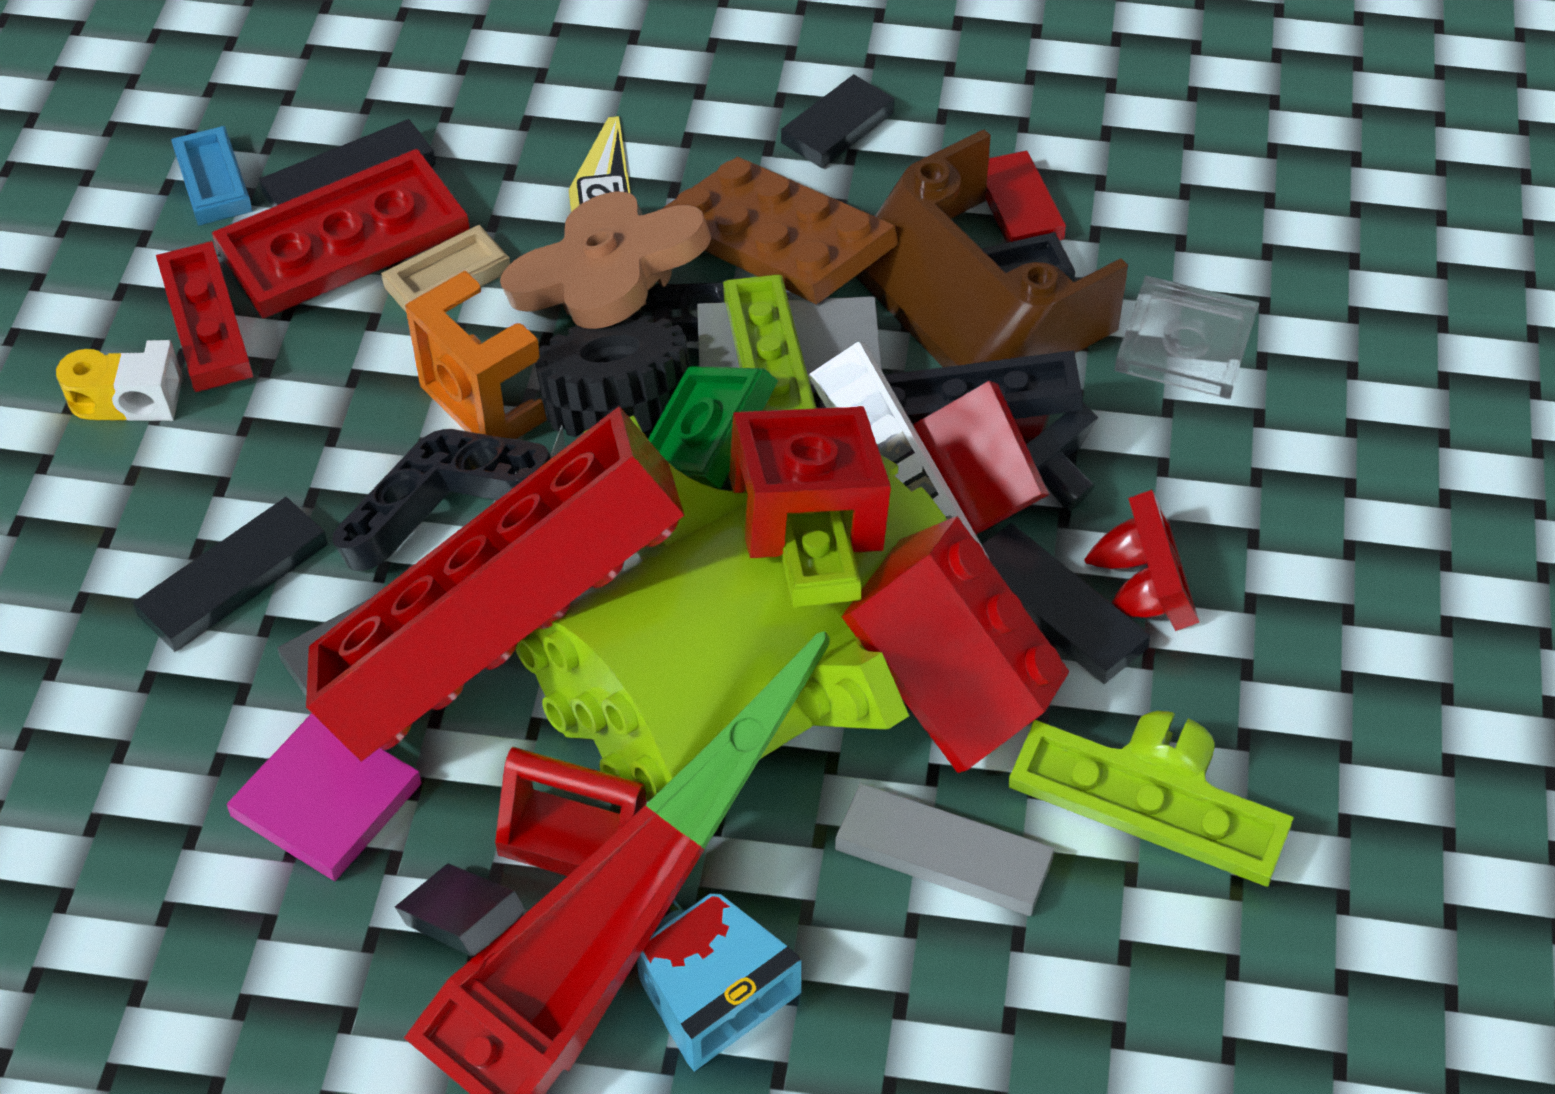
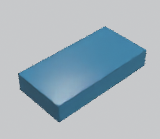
(211, 175)

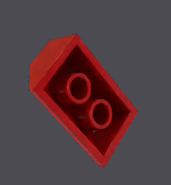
(956, 642)

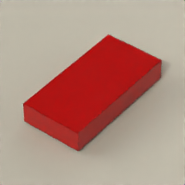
(1021, 199)

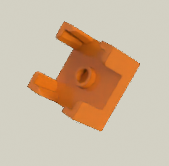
(467, 373)

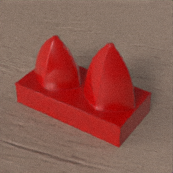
(1149, 541)

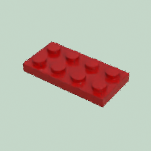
(340, 232)

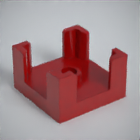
(808, 465)

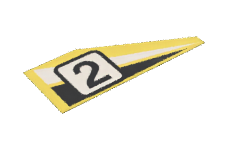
(603, 168)

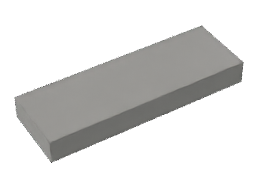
(945, 849)

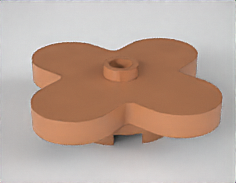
(606, 259)

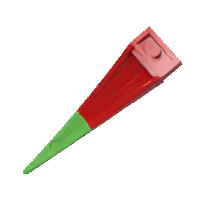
(548, 979)

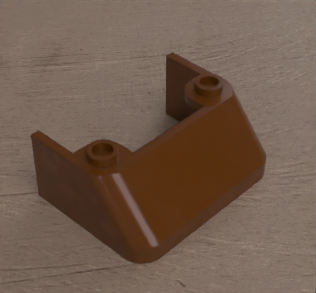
(957, 295)

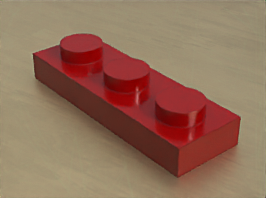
(204, 316)

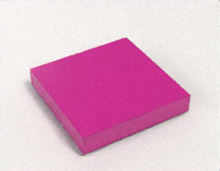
(322, 798)

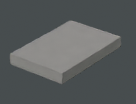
(821, 329)

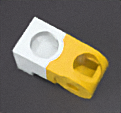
(122, 383)

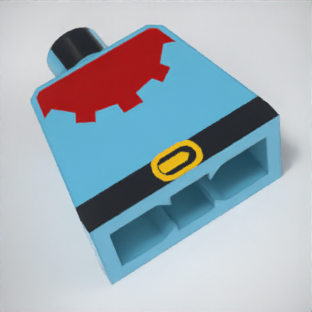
(715, 976)

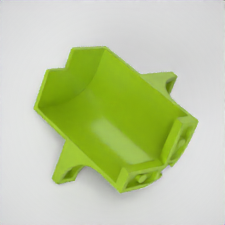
(699, 633)

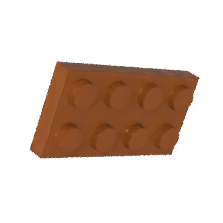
(786, 229)

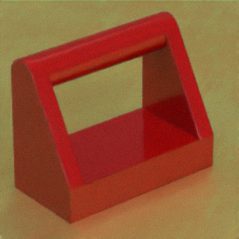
(553, 829)

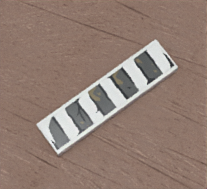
(856, 381)

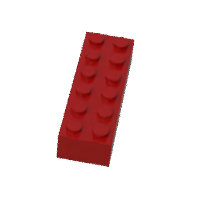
(492, 585)

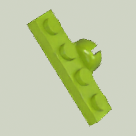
(1154, 793)

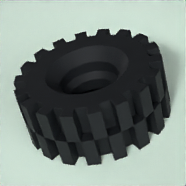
(611, 367)

